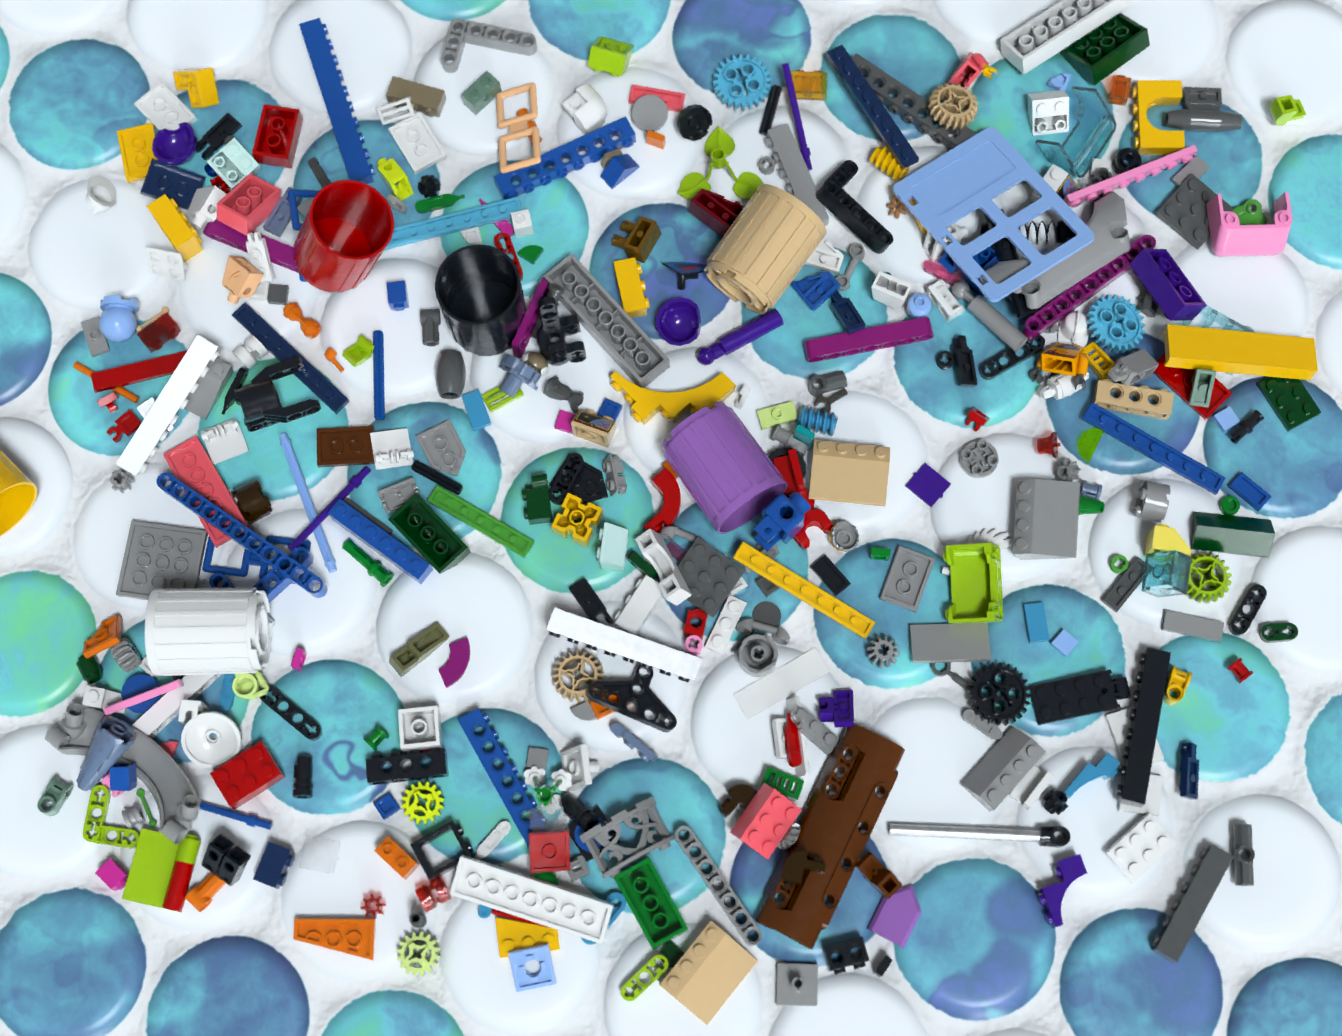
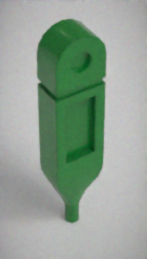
(437, 203)

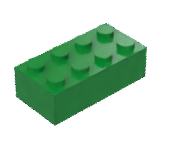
(651, 903)

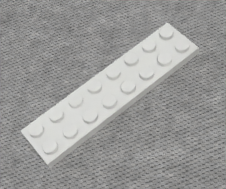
(531, 899)

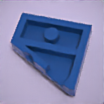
(817, 289)

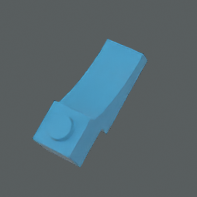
(1105, 768)

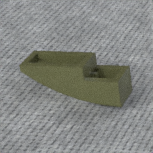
(418, 649)

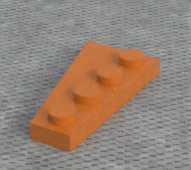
(341, 935)

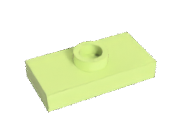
(777, 415)

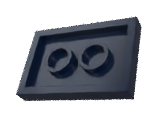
(171, 181)

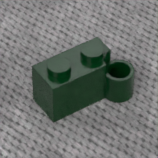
(538, 500)

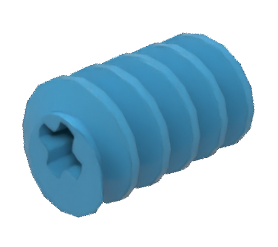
(817, 420)

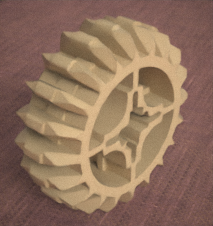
(950, 111)
(570, 674)

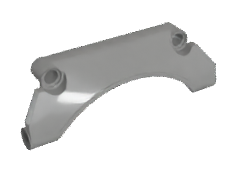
(1108, 244)

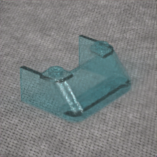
(1088, 137)

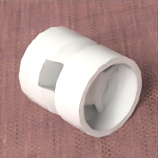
(250, 352)

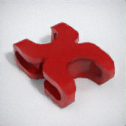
(812, 518)

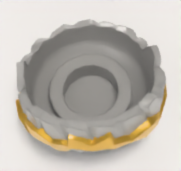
(844, 536)

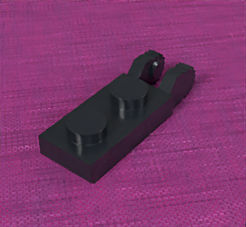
(216, 135)
(589, 601)

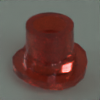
(1048, 445)

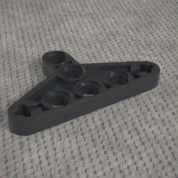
(646, 701)

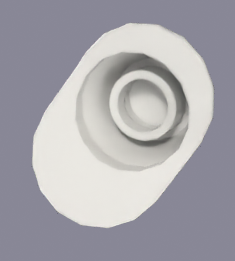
(100, 194)
(1073, 329)

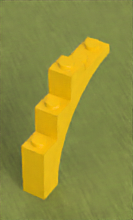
(672, 404)

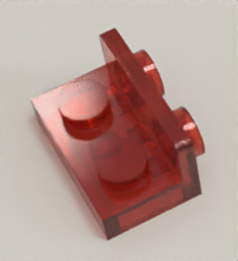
(159, 332)

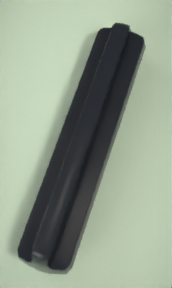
(770, 109)
(437, 477)

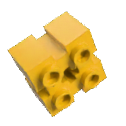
(572, 510)

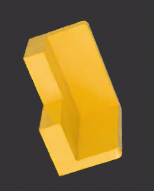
(200, 86)

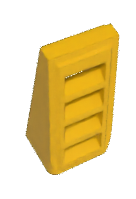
(1100, 371)

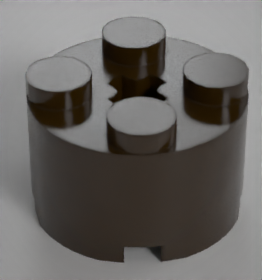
(251, 501)

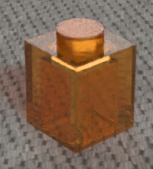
(1119, 90)

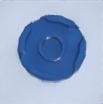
(137, 685)

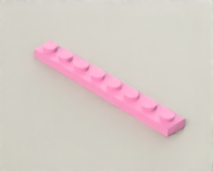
(1124, 179)

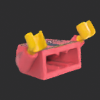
(970, 69)

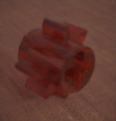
(372, 900)

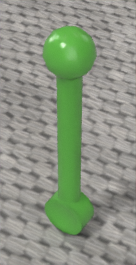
(140, 793)

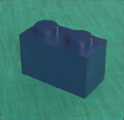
(274, 865)

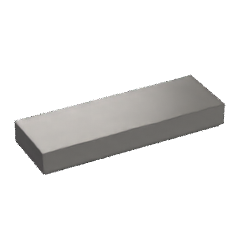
(1193, 626)

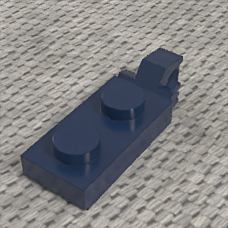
(846, 313)
(1189, 771)

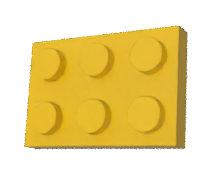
(136, 150)

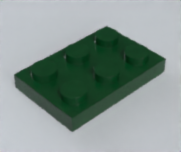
(1289, 401)

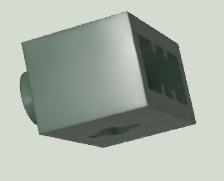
(481, 92)

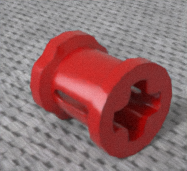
(1240, 670)

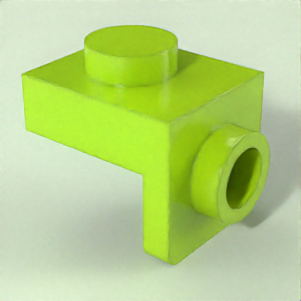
(359, 351)

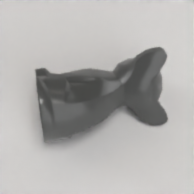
(560, 391)

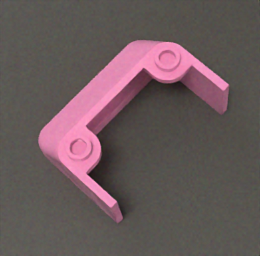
(1233, 239)

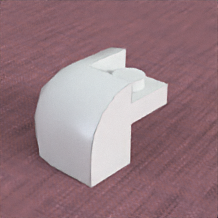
(586, 108)

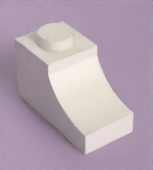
(100, 698)

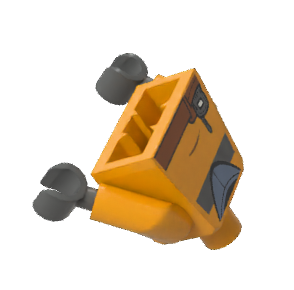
(1065, 360)

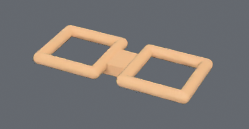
(518, 128)

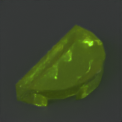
(1088, 442)

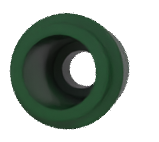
(89, 669)

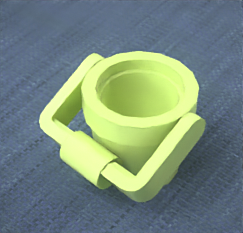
(247, 686)

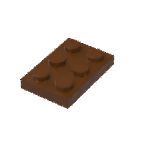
(344, 446)

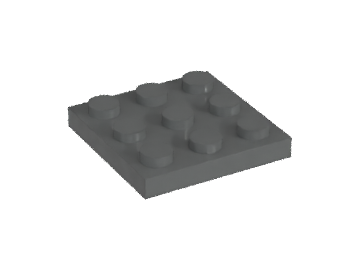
(1188, 211)
(709, 576)

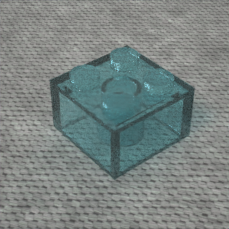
(1166, 573)

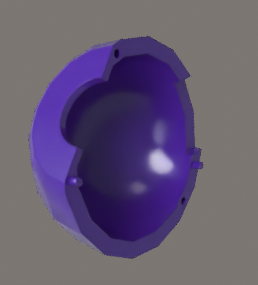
(175, 146)
(679, 321)

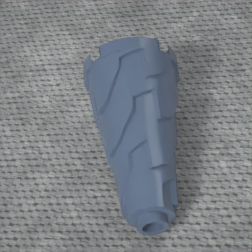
(107, 747)

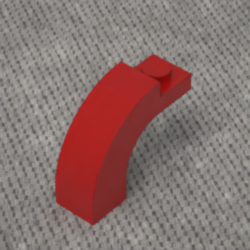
(669, 489)

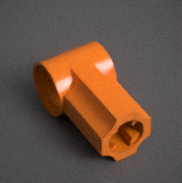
(202, 895)

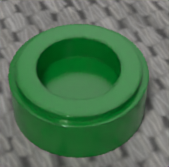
(1229, 505)

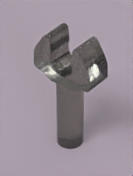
(829, 400)

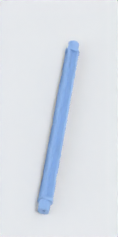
(306, 499)

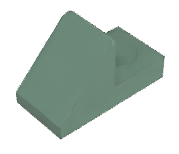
(1202, 387)

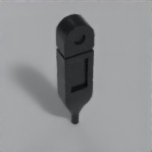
(237, 383)

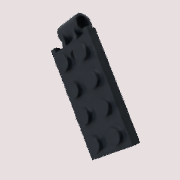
(1078, 696)

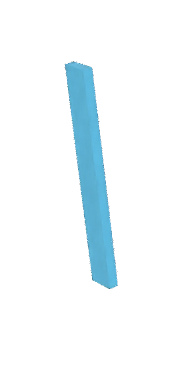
(454, 222)

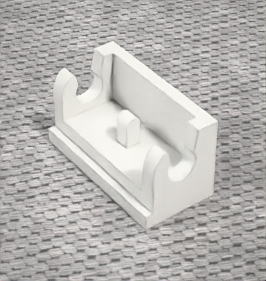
(944, 301)
(191, 709)

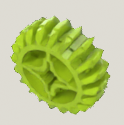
(1212, 580)

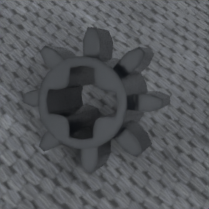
(429, 186)
(1055, 802)

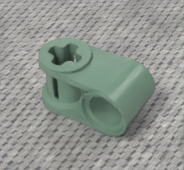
(54, 795)

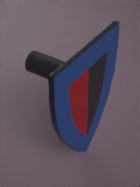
(686, 271)

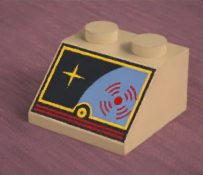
(593, 427)

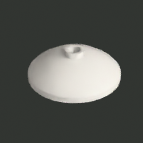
(209, 750)

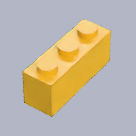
(631, 287)

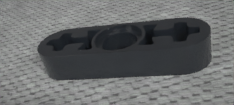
(568, 464)
(1249, 595)

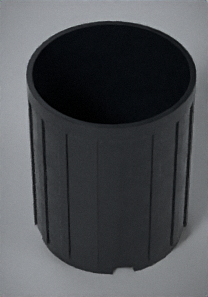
(481, 298)

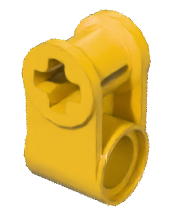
(1177, 682)

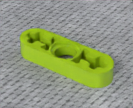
(637, 991)

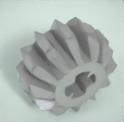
(875, 648)
(126, 655)

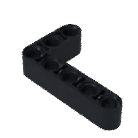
(850, 211)

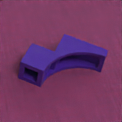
(1052, 896)

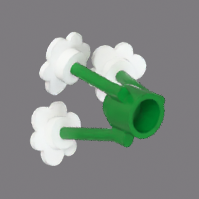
(545, 793)

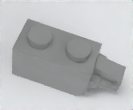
(1133, 367)

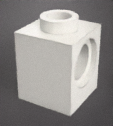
(522, 223)

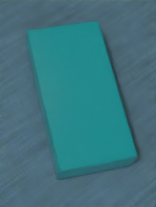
(804, 435)

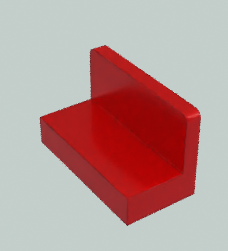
(791, 471)

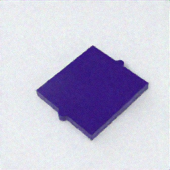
(928, 485)

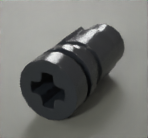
(303, 775)
(575, 810)

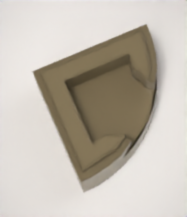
(608, 156)

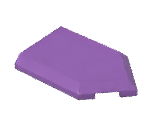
(897, 916)

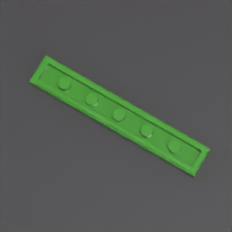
(480, 521)

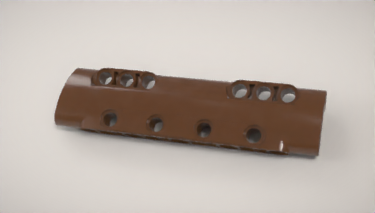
(832, 834)

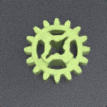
(407, 961)

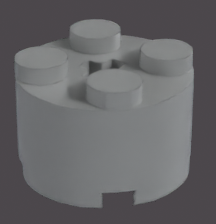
(1152, 501)
(762, 645)

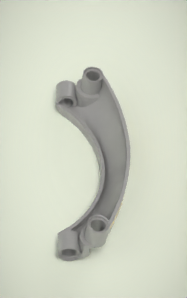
(164, 778)

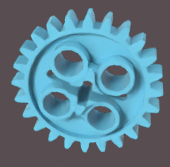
(726, 86)
(1111, 326)

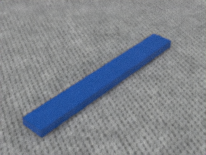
(1153, 448)

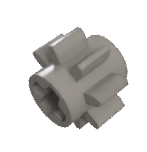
(1068, 470)
(117, 477)

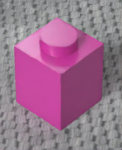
(112, 875)

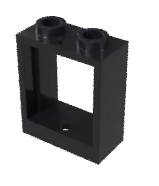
(423, 859)

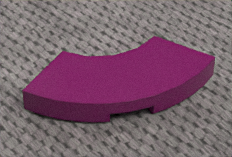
(457, 662)

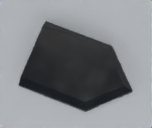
(589, 484)

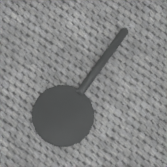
(764, 613)

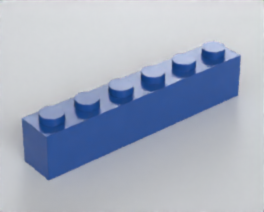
(380, 541)

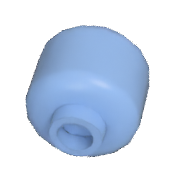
(919, 306)

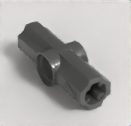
(1243, 868)

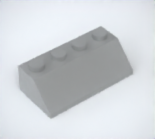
(1003, 768)

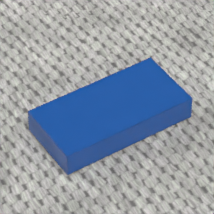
(1249, 491)

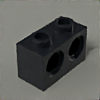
(844, 949)

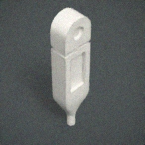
(493, 840)

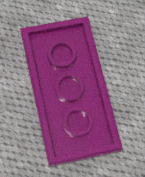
(527, 325)

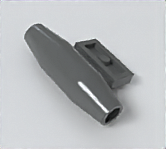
(1203, 112)

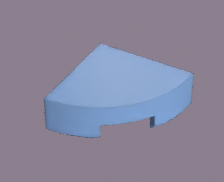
(1060, 82)

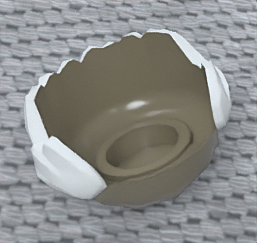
(536, 361)

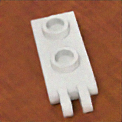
(259, 255)

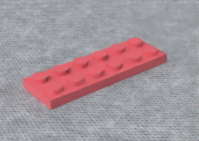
(196, 470)

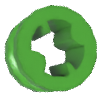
(1122, 559)

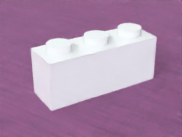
(639, 606)

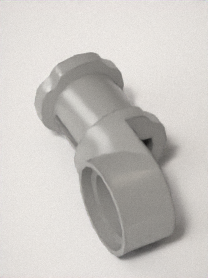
(788, 439)

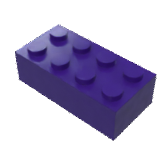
(1167, 284)

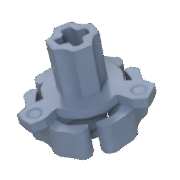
(518, 374)

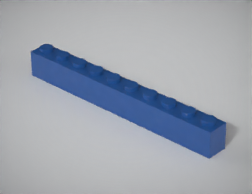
(335, 99)

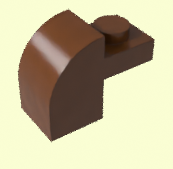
(878, 876)

